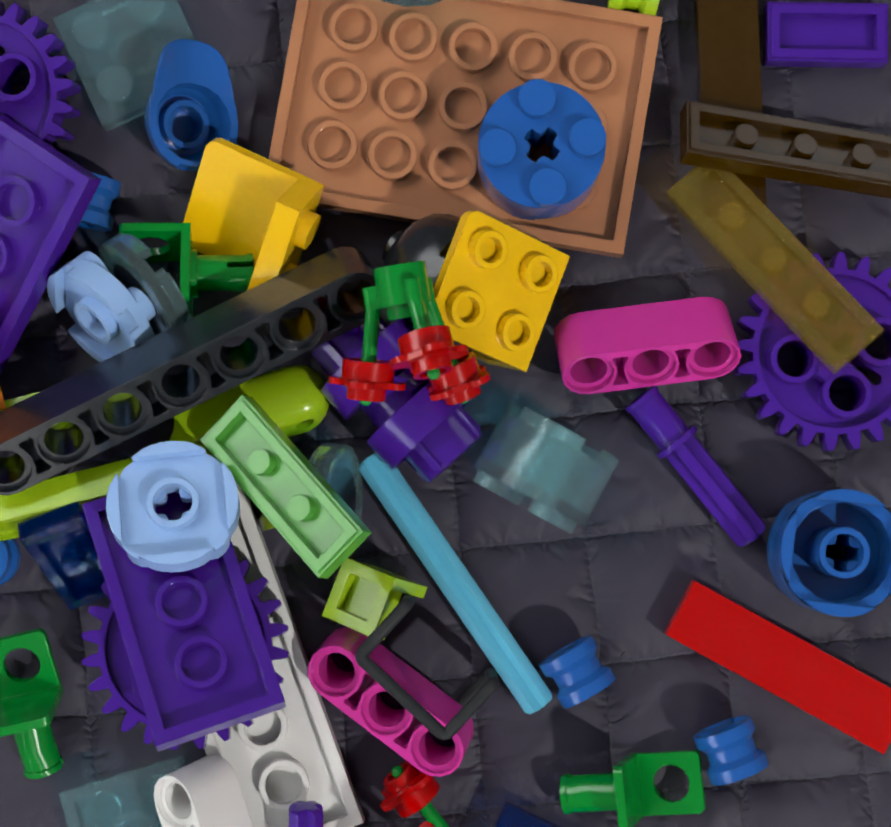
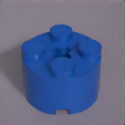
(540, 115)
(799, 552)

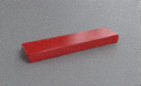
(783, 665)

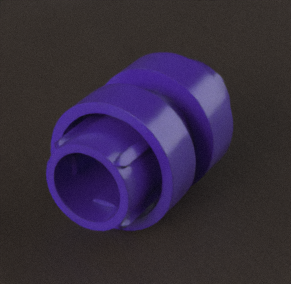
(408, 422)

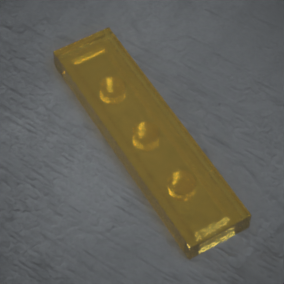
(776, 265)

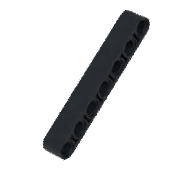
(196, 343)

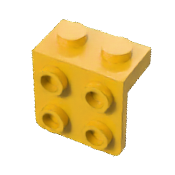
(253, 207)
(497, 289)

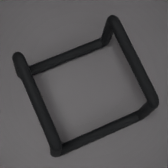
(471, 699)

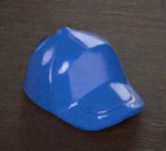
(190, 103)

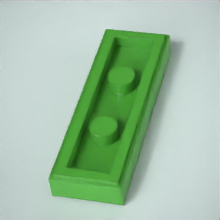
(286, 487)

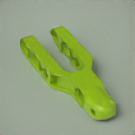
(285, 394)

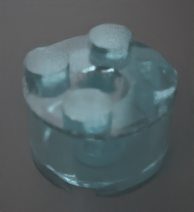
(547, 465)

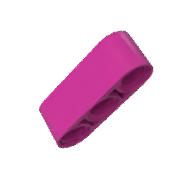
(646, 345)
(360, 699)

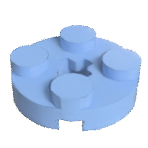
(103, 310)
(180, 543)

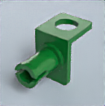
(197, 271)
(30, 704)
(633, 789)

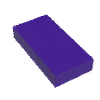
(826, 34)

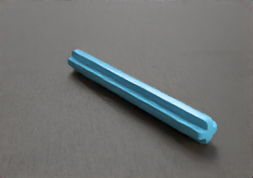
(456, 584)

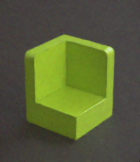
(367, 595)

